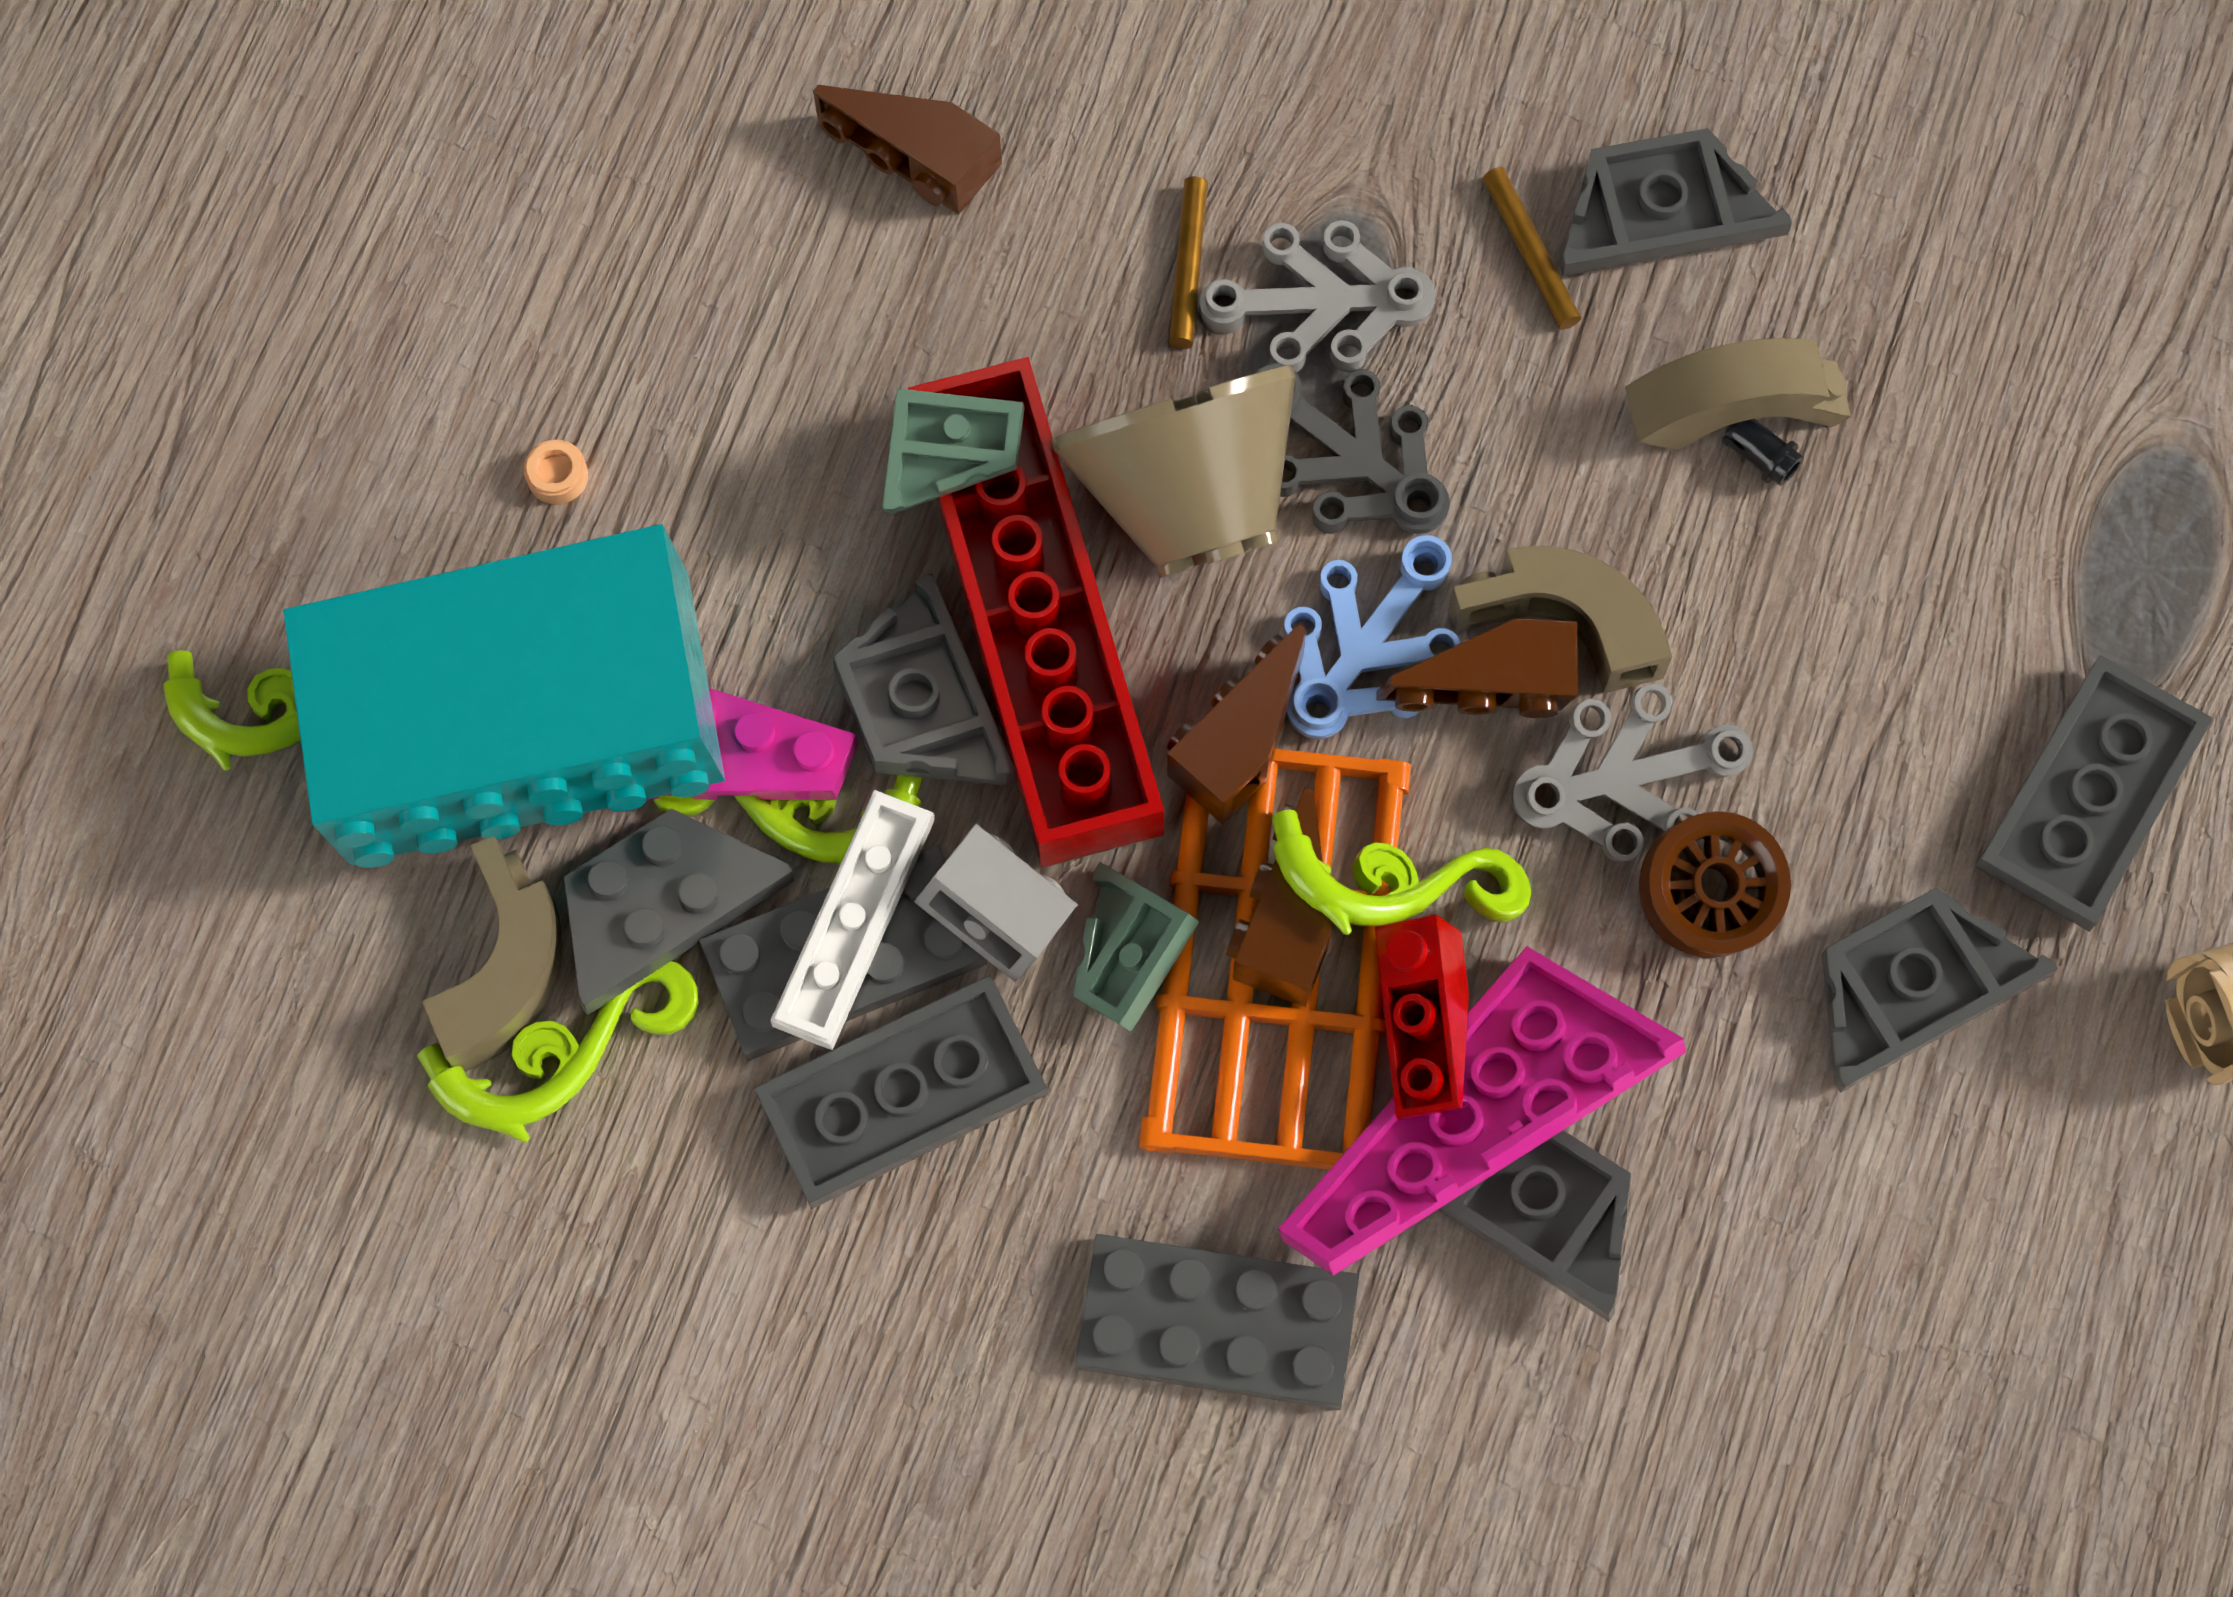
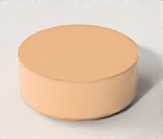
(556, 472)

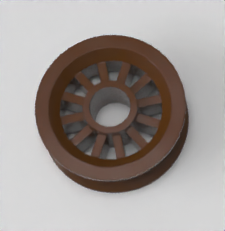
(1741, 834)

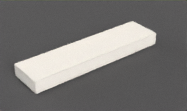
(852, 920)

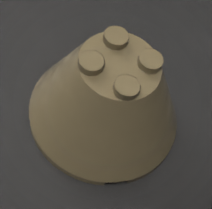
(1192, 472)

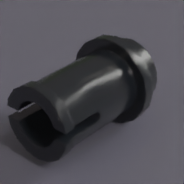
(1764, 450)

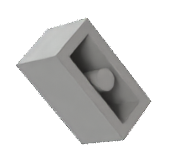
(996, 902)

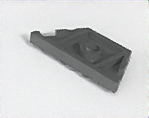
(1665, 202)
(921, 697)
(658, 898)
(1917, 981)
(1558, 1216)

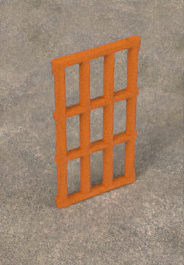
(1238, 1007)

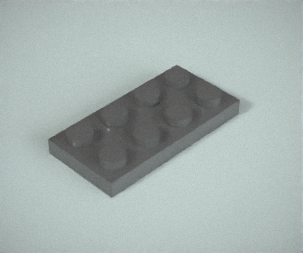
(2094, 793)
(759, 955)
(901, 1091)
(1217, 1321)

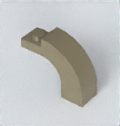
(1735, 385)
(1574, 587)
(519, 977)

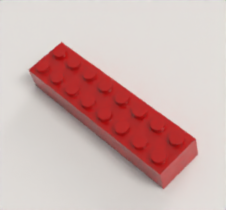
(1047, 641)

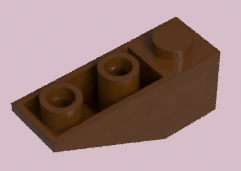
(920, 139)
(1510, 666)
(1234, 744)
(1286, 936)

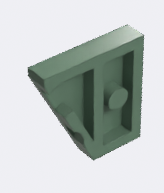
(948, 445)
(1128, 947)

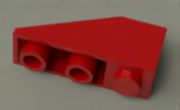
(1424, 1013)

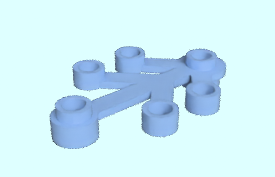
(1366, 647)

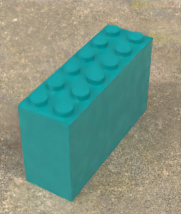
(502, 697)

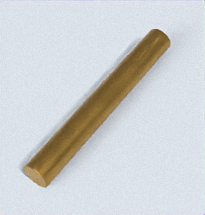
(1531, 248)
(1188, 262)

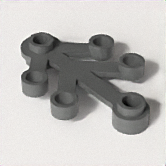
(1362, 460)

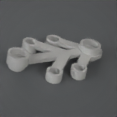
(1326, 297)
(1619, 776)

